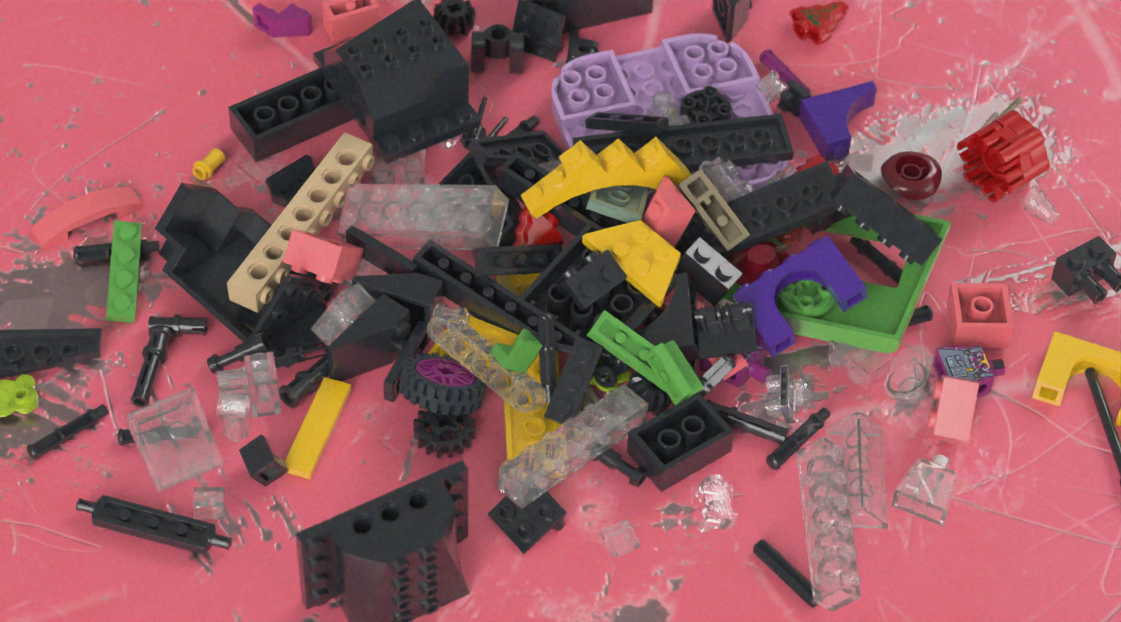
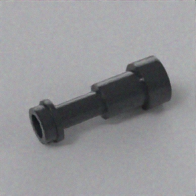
(257, 344)
(613, 461)

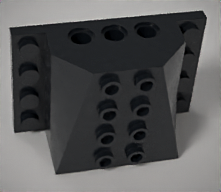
(402, 83)
(391, 553)

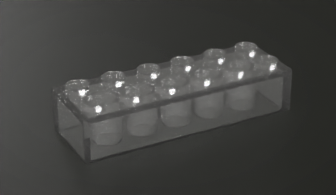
(415, 213)

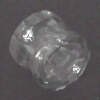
(772, 87)

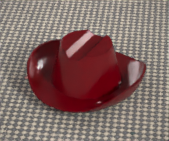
(912, 174)
(757, 260)

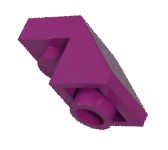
(288, 23)

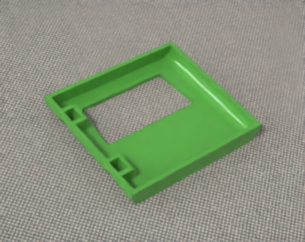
(884, 315)

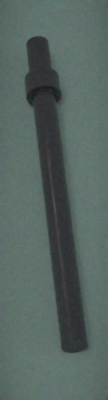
(1105, 416)

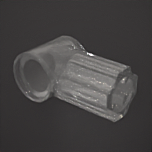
(234, 410)

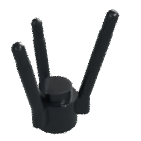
(480, 132)

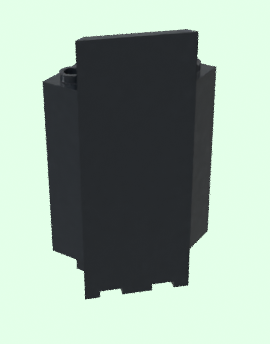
(205, 248)

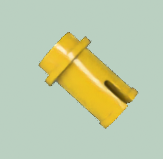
(204, 168)

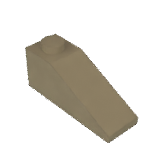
(713, 210)

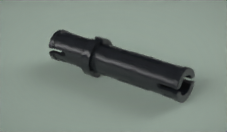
(750, 424)

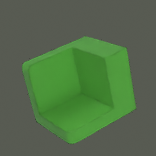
(520, 354)

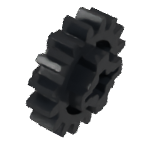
(444, 432)

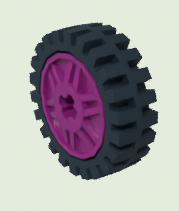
(441, 384)

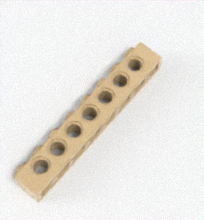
(307, 211)

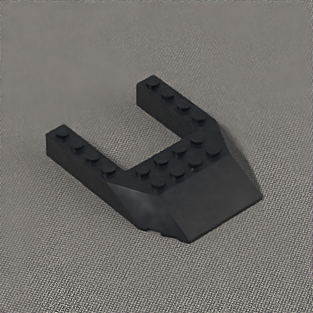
(506, 310)

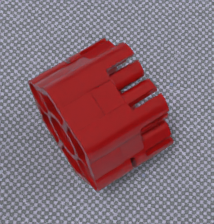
(1004, 155)

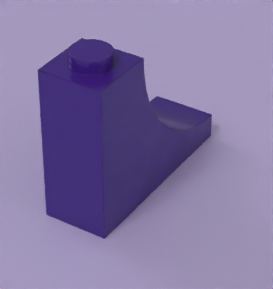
(828, 115)

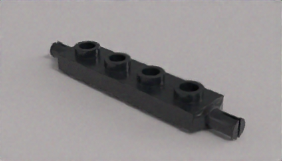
(153, 524)

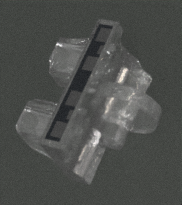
(789, 394)

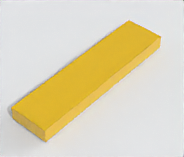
(317, 427)

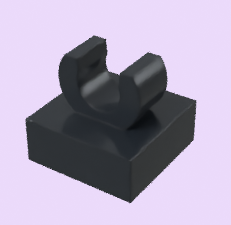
(791, 98)

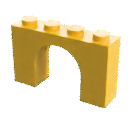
(1070, 357)

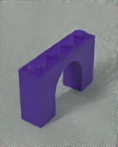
(818, 263)

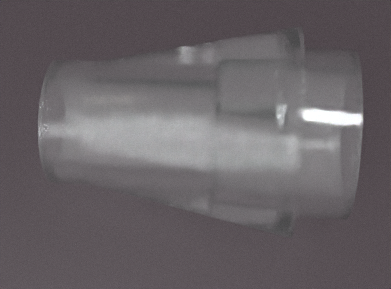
(1040, 206)

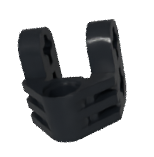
(497, 42)

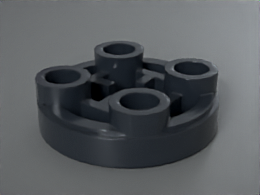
(705, 106)

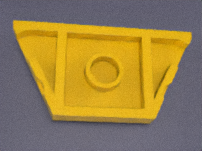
(641, 255)

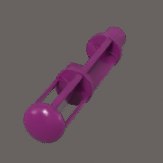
(773, 63)

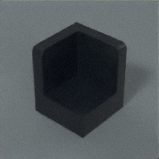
(261, 461)

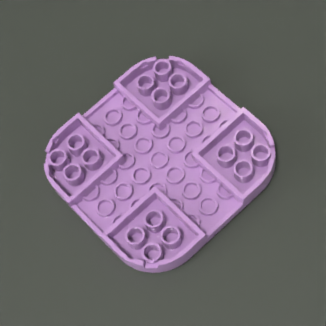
(678, 67)

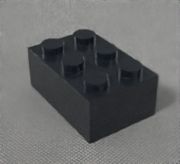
(680, 441)

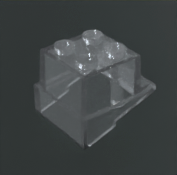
(174, 439)

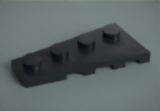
(46, 348)

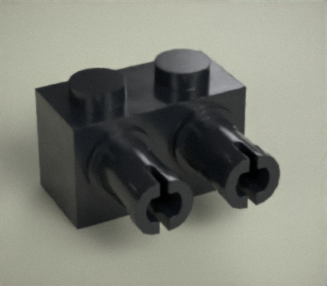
(1084, 267)

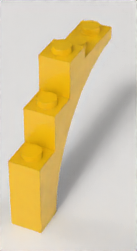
(614, 166)

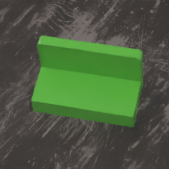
(673, 371)

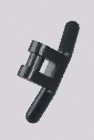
(577, 44)

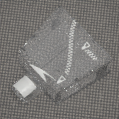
(927, 490)

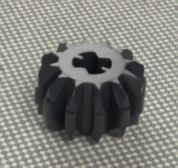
(455, 16)
(649, 392)

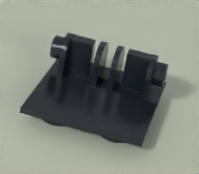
(541, 29)
(726, 330)
(530, 523)

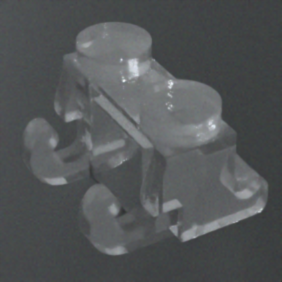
(716, 498)

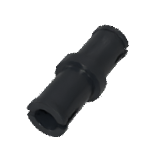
(181, 325)

